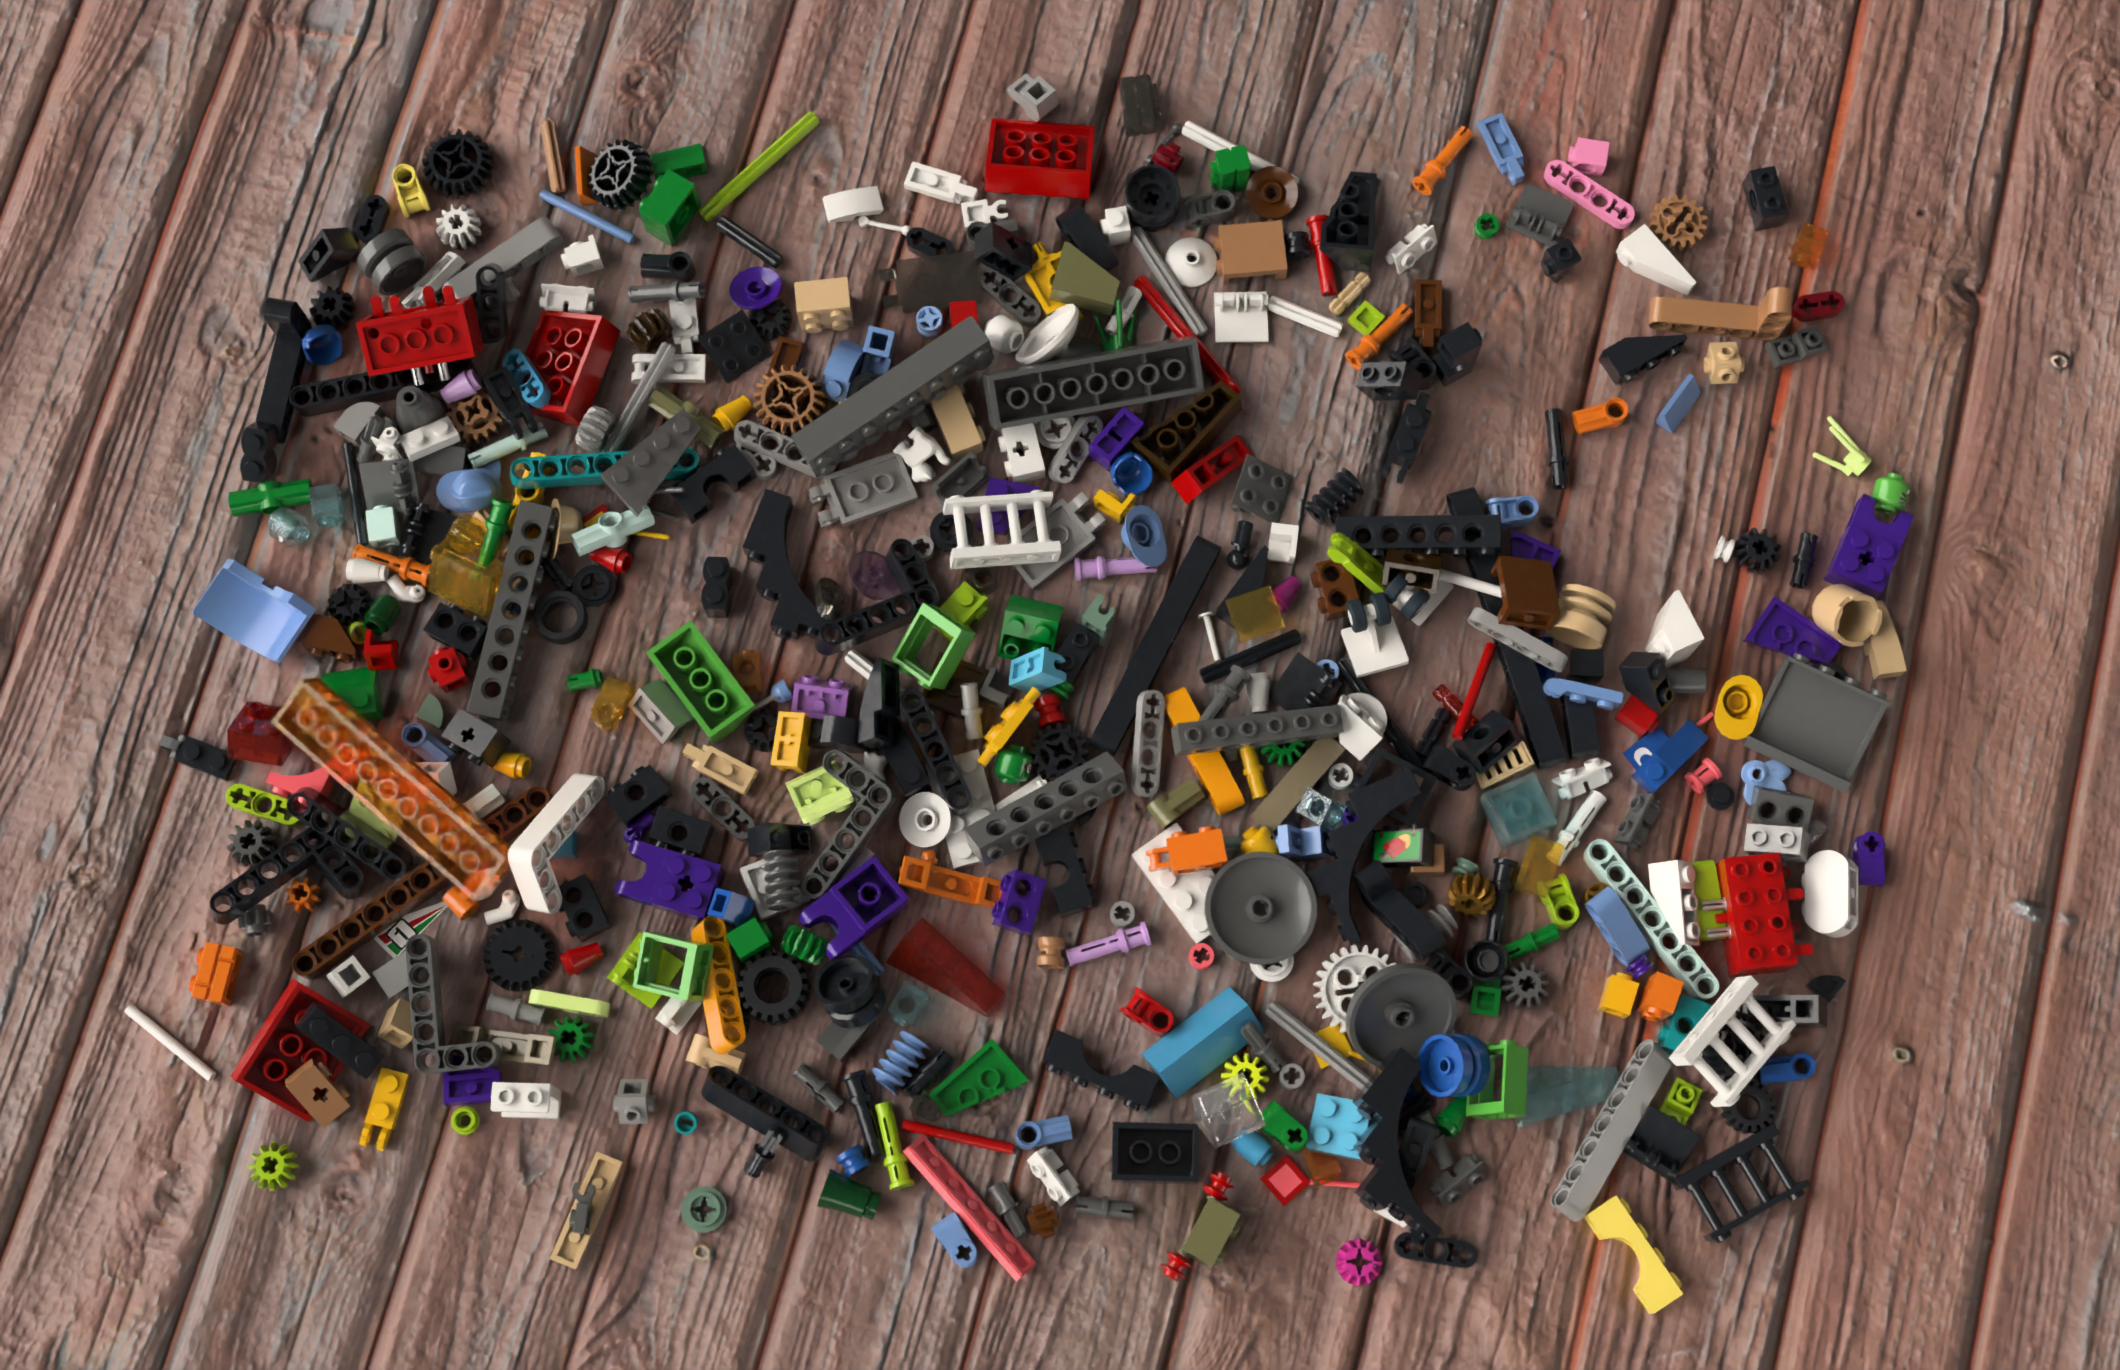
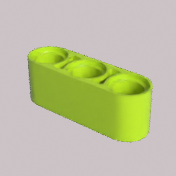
(1707, 889)

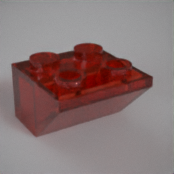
(256, 738)

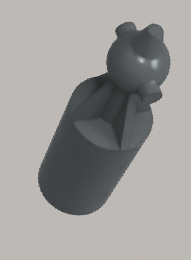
(1687, 680)

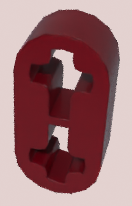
(1817, 301)

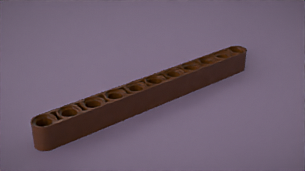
(415, 895)

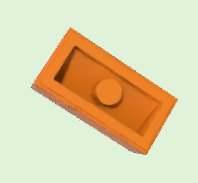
(584, 159)

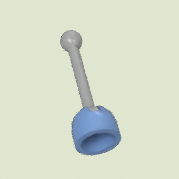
(780, 693)

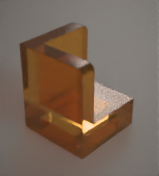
(1321, 1167)

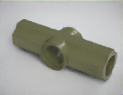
(668, 405)

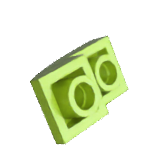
(1681, 1100)

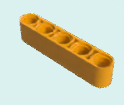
(1208, 766)
(722, 997)

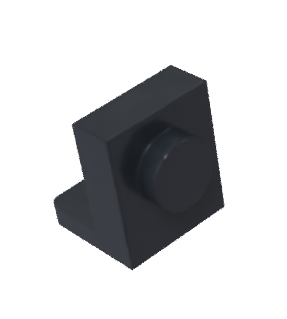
(1558, 259)

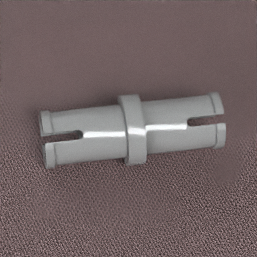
(971, 710)
(516, 1009)

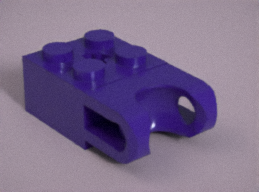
(1869, 542)
(664, 881)
(850, 913)

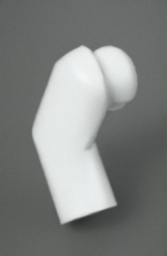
(404, 592)
(506, 909)

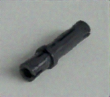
(1557, 455)

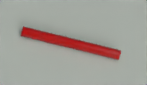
(1474, 691)
(958, 1136)

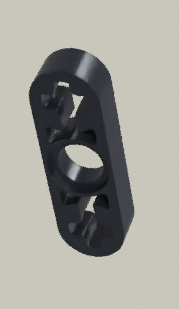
(1455, 1261)

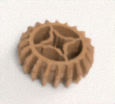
(797, 394)

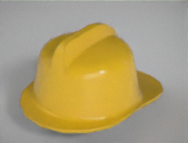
(1738, 707)

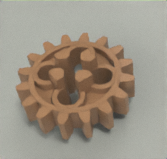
(1692, 220)

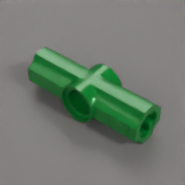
(270, 497)

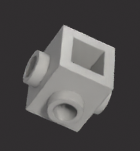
(634, 1101)

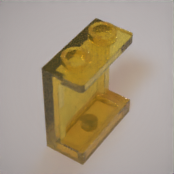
(463, 579)

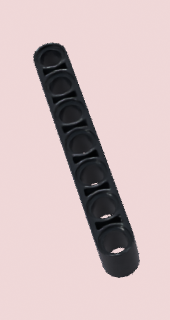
(370, 393)

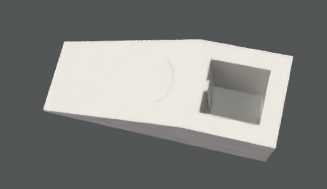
(1675, 894)

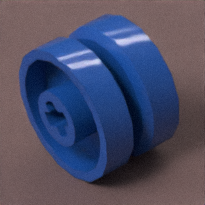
(1454, 1065)

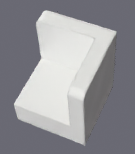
(1282, 543)

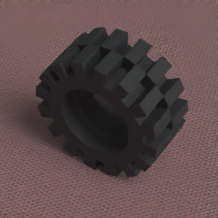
(1764, 1115)

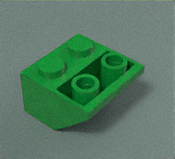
(1028, 627)

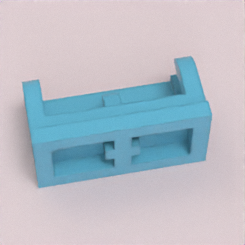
(1036, 670)

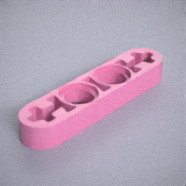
(1592, 190)

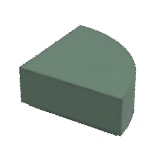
(432, 712)

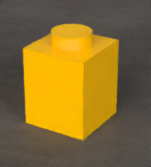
(1618, 995)

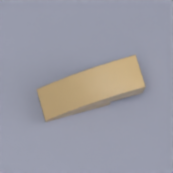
(1885, 649)

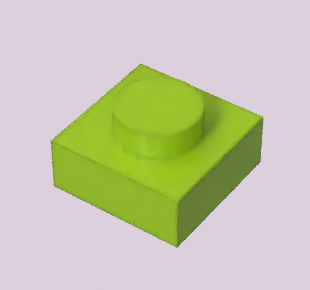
(1366, 319)

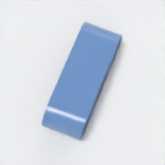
(1617, 926)

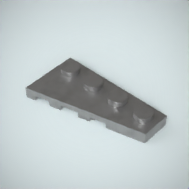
(646, 466)

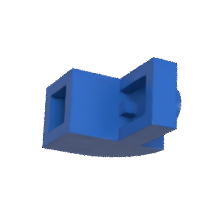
(731, 907)

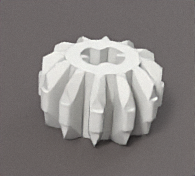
(463, 234)

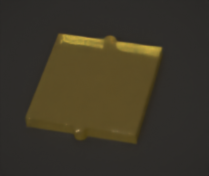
(1255, 614)

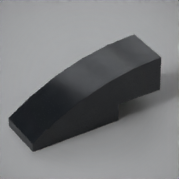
(880, 705)

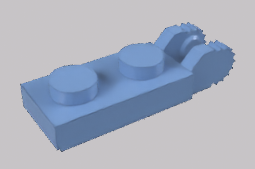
(1581, 692)

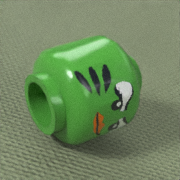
(1890, 494)

